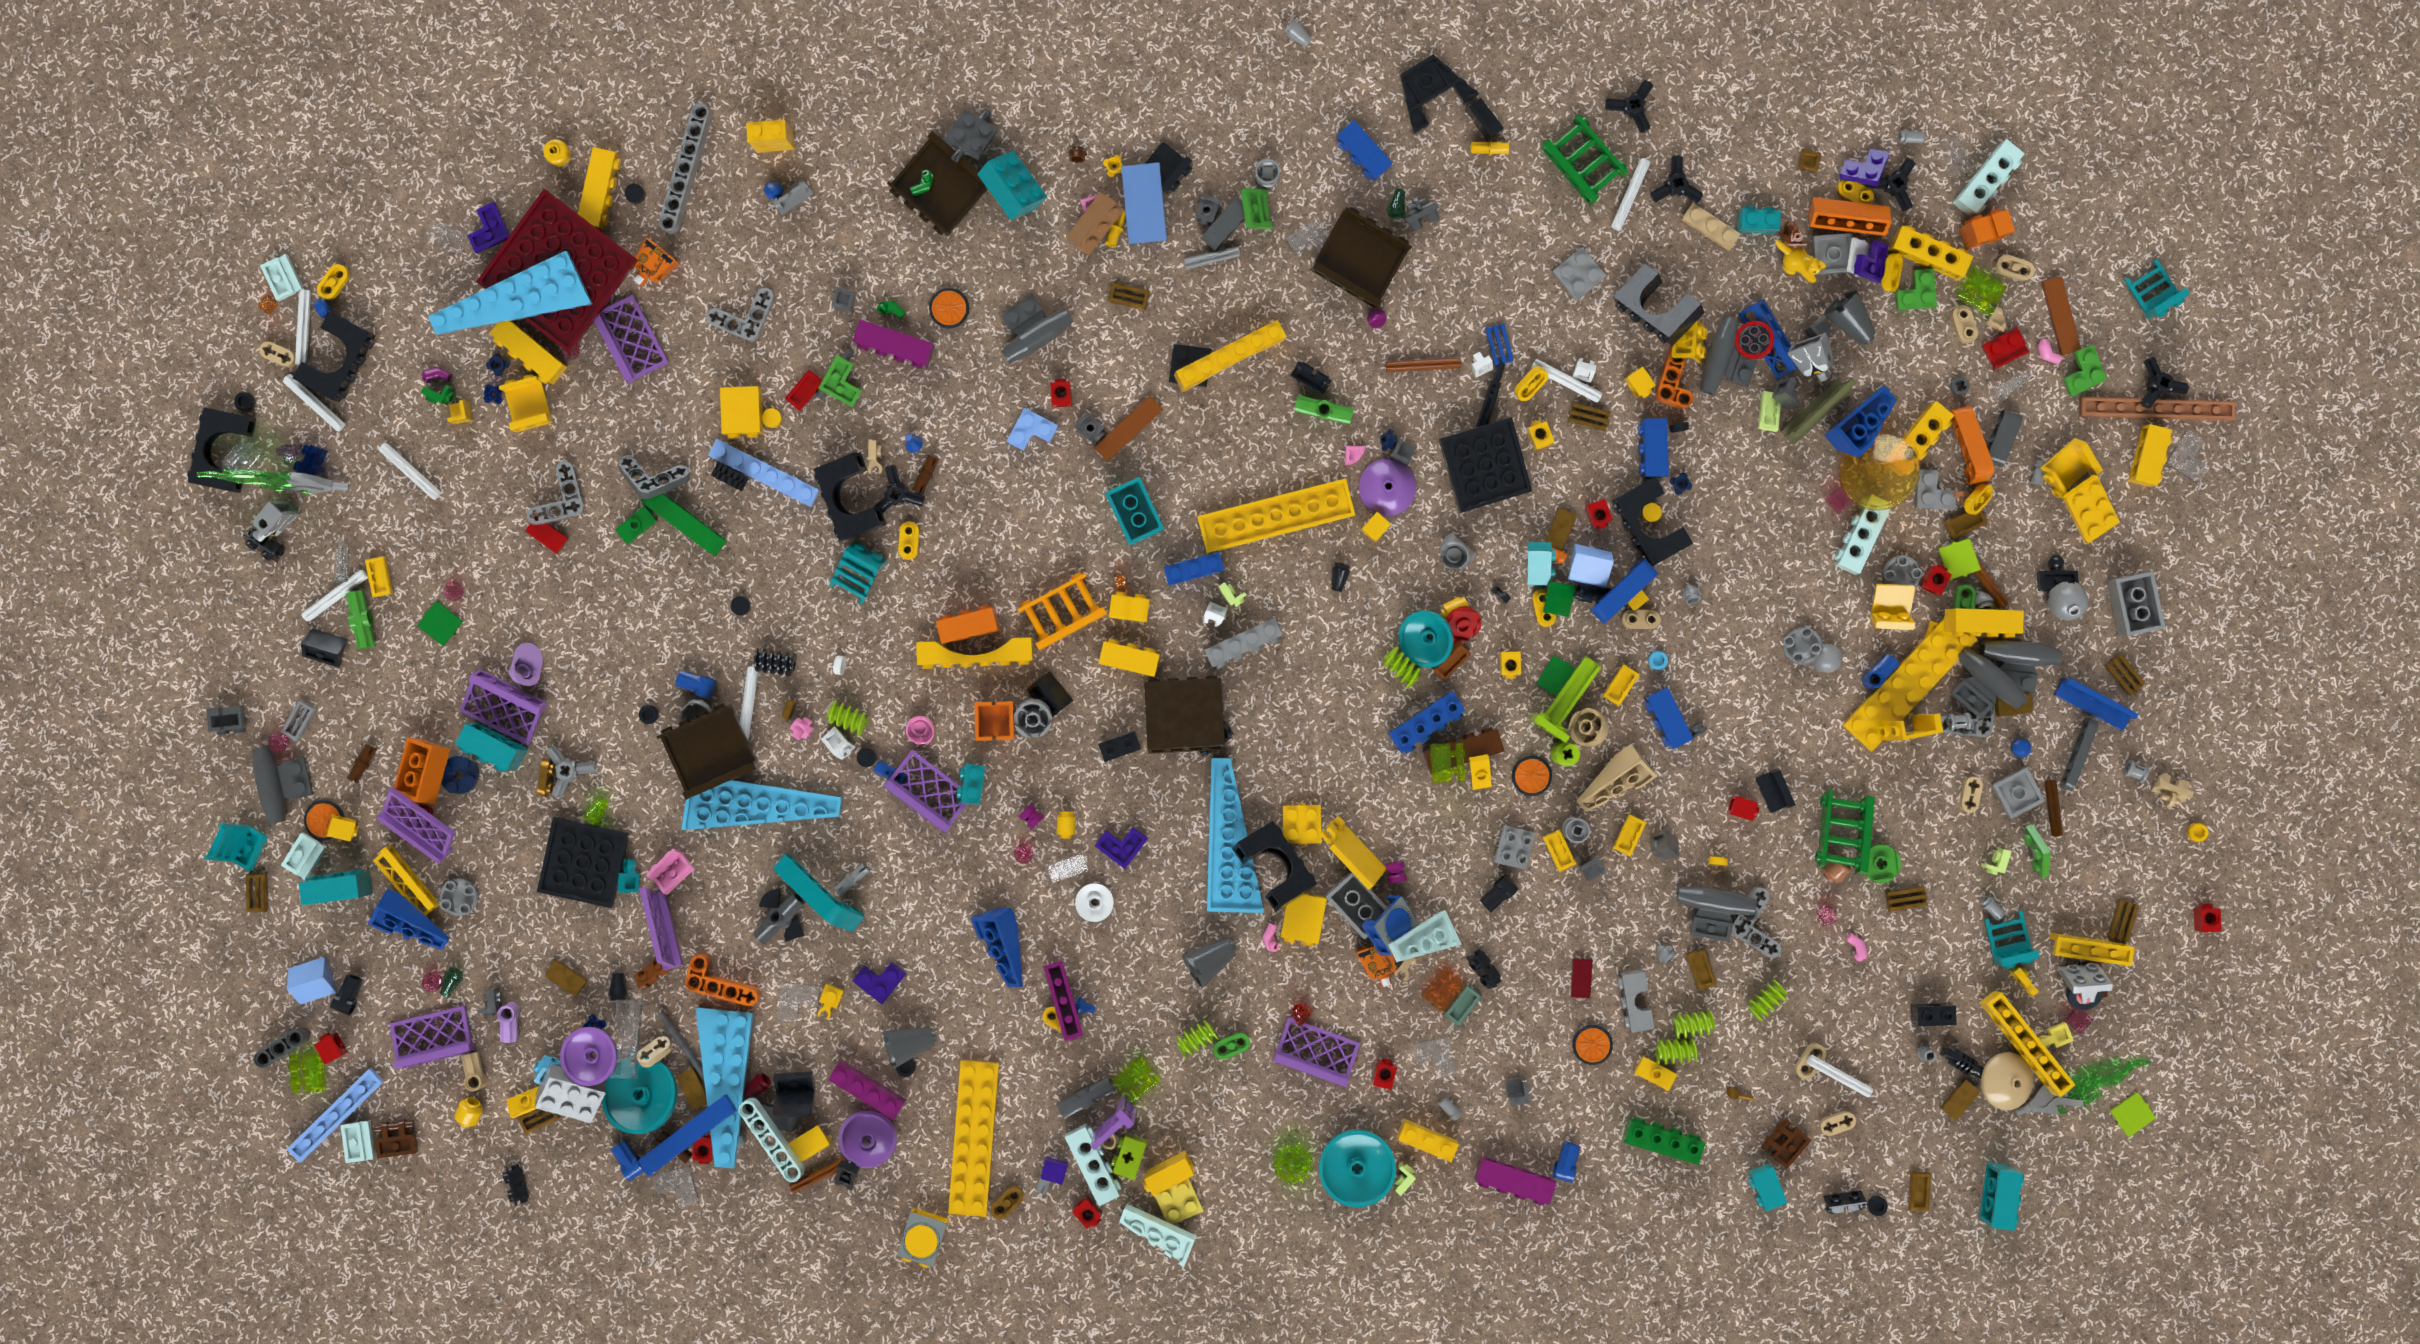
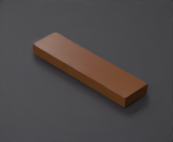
(2061, 315)
(1128, 428)

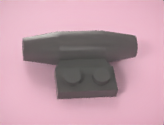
(1032, 328)
(1725, 360)
(2020, 659)
(1985, 685)
(277, 783)
(1714, 910)

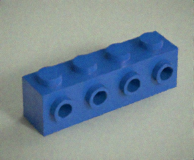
(1426, 722)

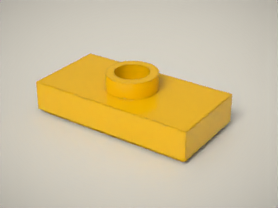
(379, 576)
(1621, 685)
(1480, 772)
(1629, 835)
(1559, 850)
(1655, 1073)
(522, 1103)

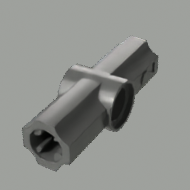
(779, 918)
(1086, 1097)

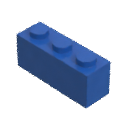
(1363, 151)
(1653, 448)
(1194, 569)
(1668, 718)

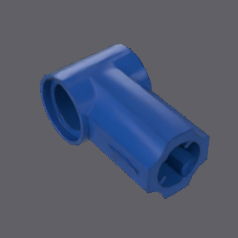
(1881, 671)
(701, 685)
(628, 1160)
(1565, 1167)

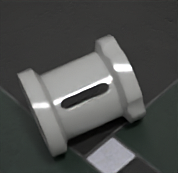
(1959, 721)
(2136, 771)

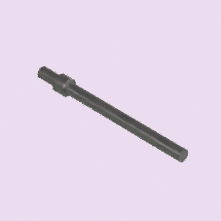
(671, 1028)

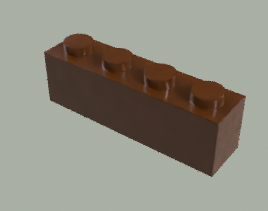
(1475, 745)

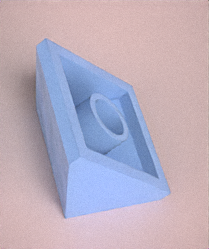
(1590, 565)
(311, 981)

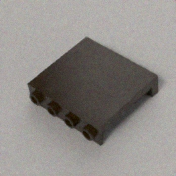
(953, 190)
(1360, 257)
(1184, 715)
(708, 750)

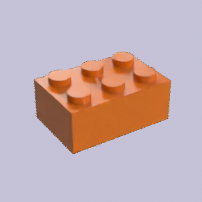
(968, 624)
(421, 770)

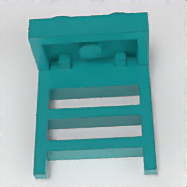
(2161, 302)
(861, 561)
(237, 845)
(2011, 953)

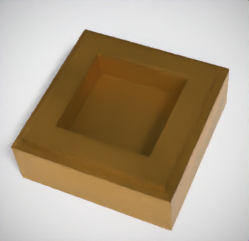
(1809, 160)
(789, 709)

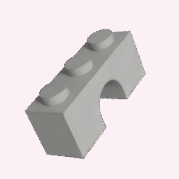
(1632, 984)

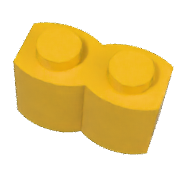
(1129, 608)

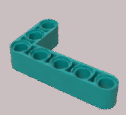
(816, 895)

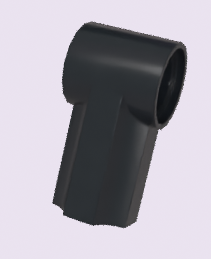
(1503, 889)
(345, 999)

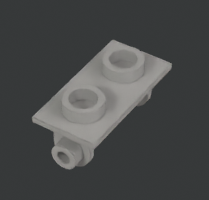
(792, 196)

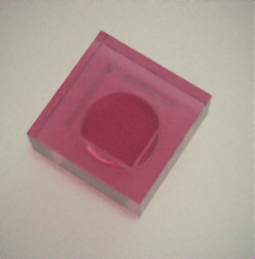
(1838, 500)
(2078, 1020)

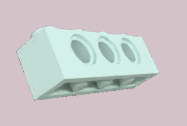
(2011, 157)
(1855, 564)
(1101, 1193)

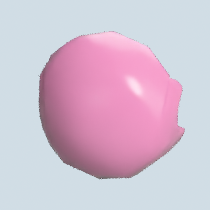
(920, 730)

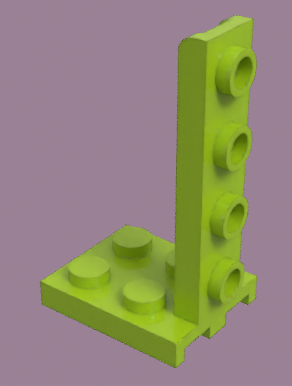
(1566, 700)

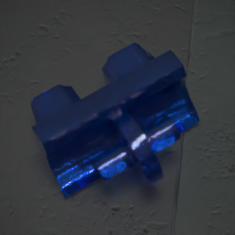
(312, 461)

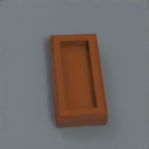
(1456, 658)

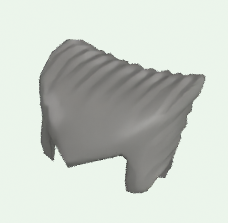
(1455, 553)

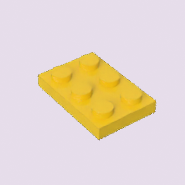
(2090, 509)

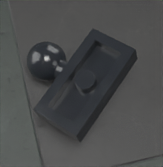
(2048, 579)

